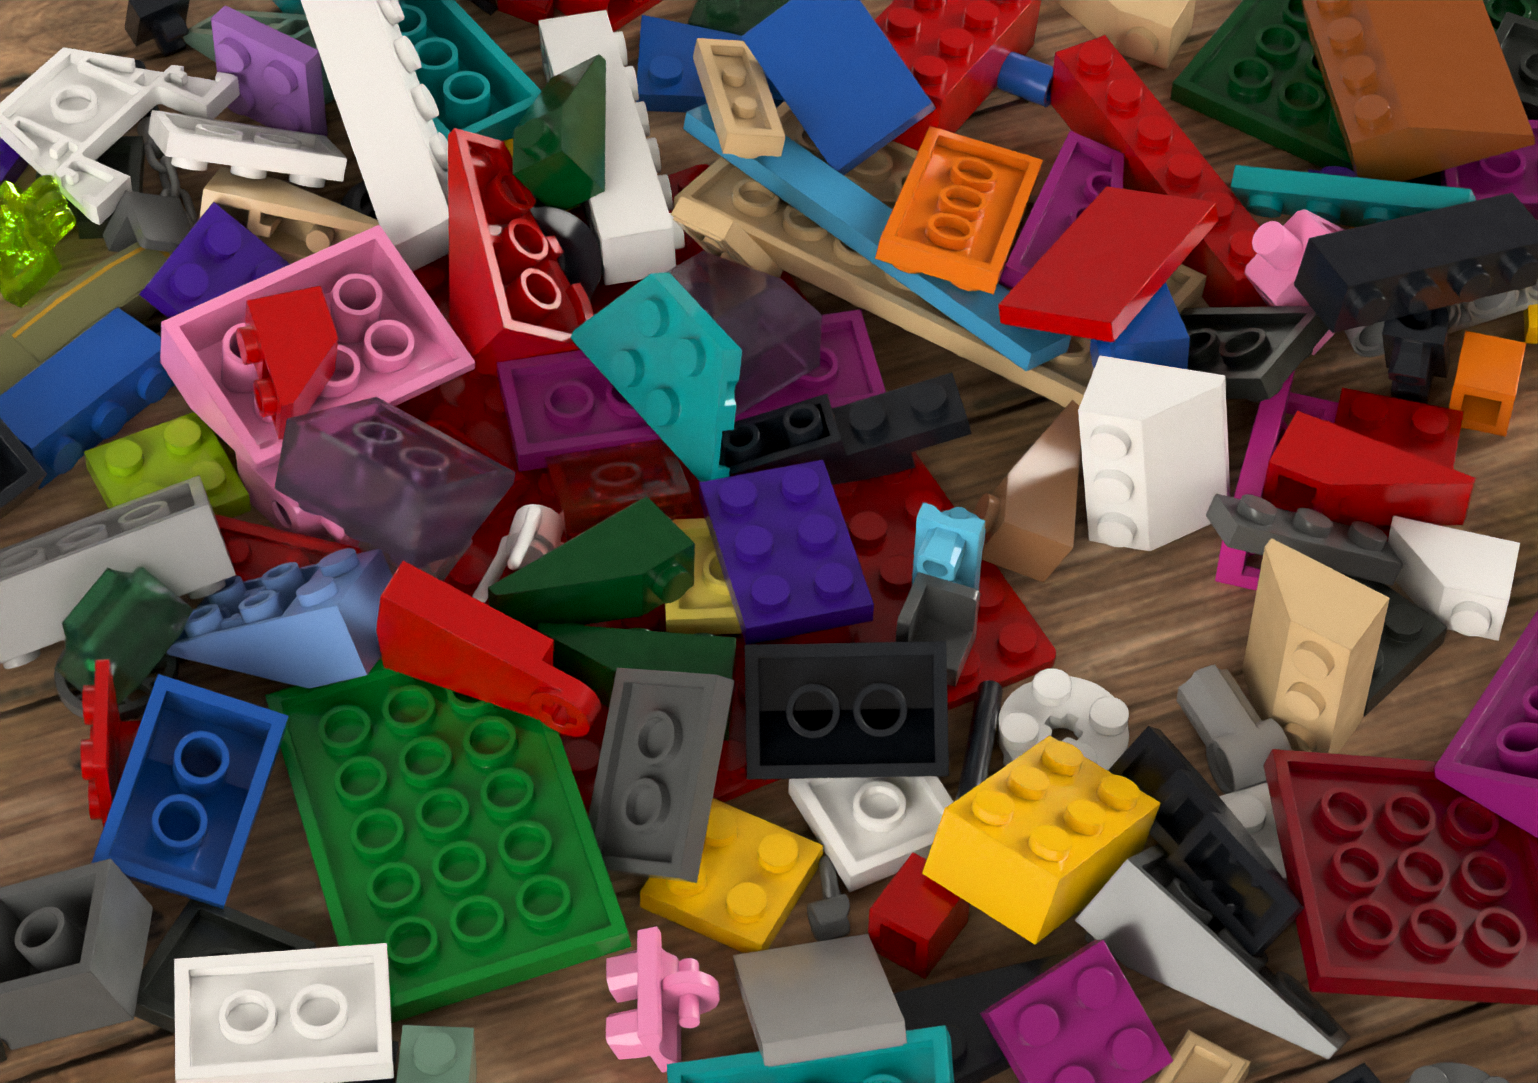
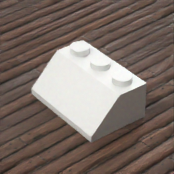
(1151, 451)

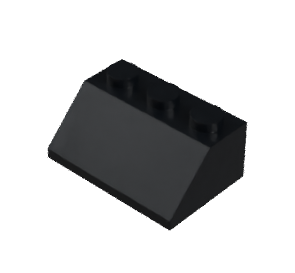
(846, 710)

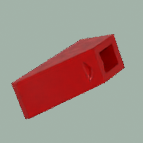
(1361, 478)

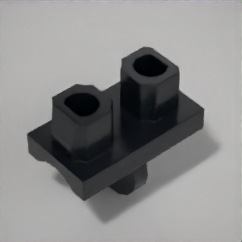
(1415, 352)

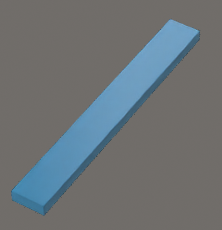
(859, 222)

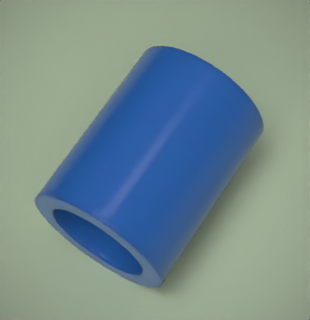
(1026, 78)

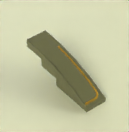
(77, 308)

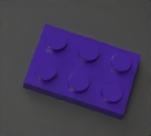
(785, 552)

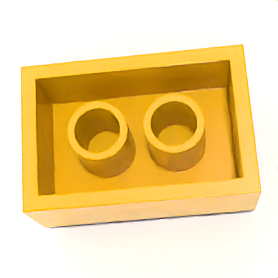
(1039, 838)

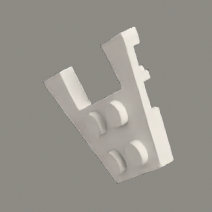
(86, 103)

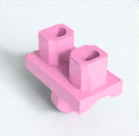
(667, 996)

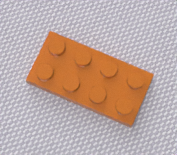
(959, 210)

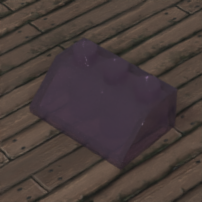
(389, 479)

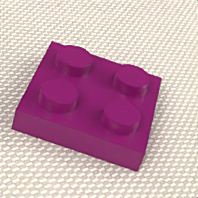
(1077, 1025)

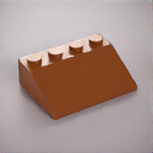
(1416, 84)

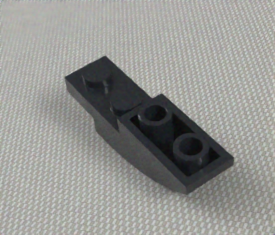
(853, 440)

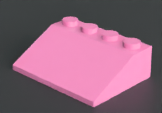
(387, 348)

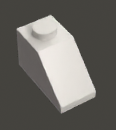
(1455, 574)

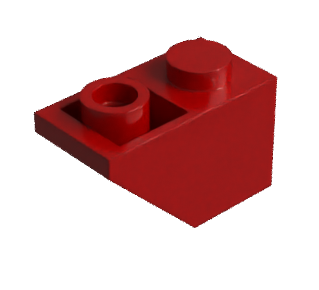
(292, 350)

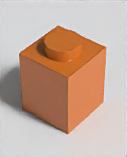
(1487, 382)

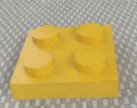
(744, 882)

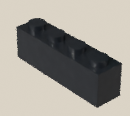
(1420, 262)

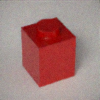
(915, 919)

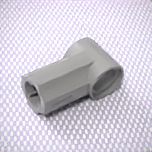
(1230, 729)

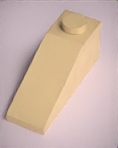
(1137, 28)
(284, 215)

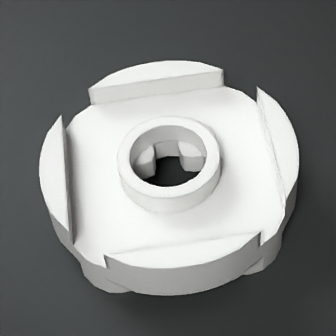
(1068, 703)

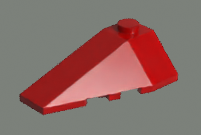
(503, 271)

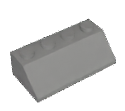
(47, 575)

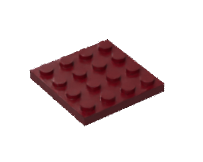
(1404, 881)

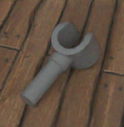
(829, 915)

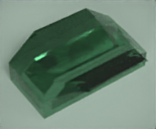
(123, 620)

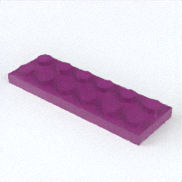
(569, 406)

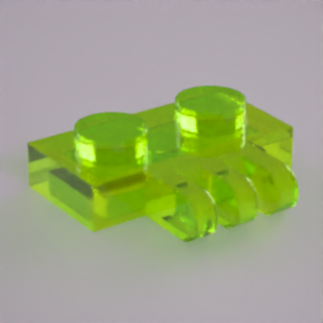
(29, 229)

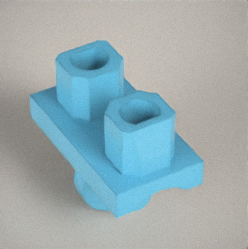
(949, 545)

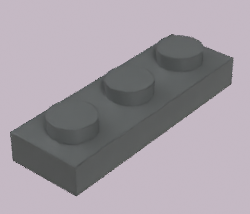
(1348, 549)

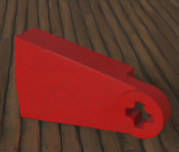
(478, 652)

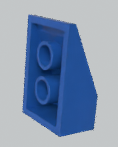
(191, 790)

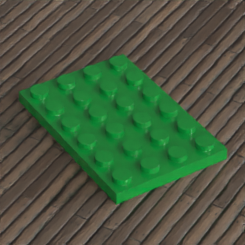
(446, 836)

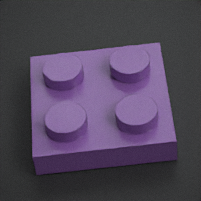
(274, 72)

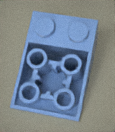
(293, 621)

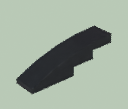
(1209, 844)

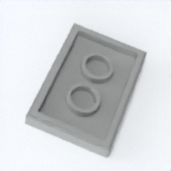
(818, 1000)

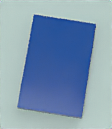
(838, 77)

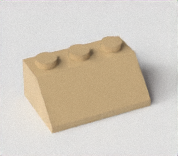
(1311, 649)

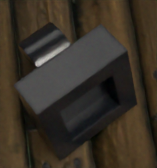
(158, 21)

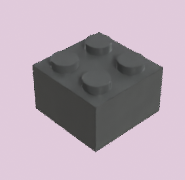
(70, 953)

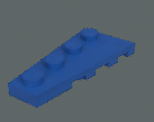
(667, 68)

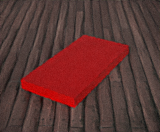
(1108, 264)

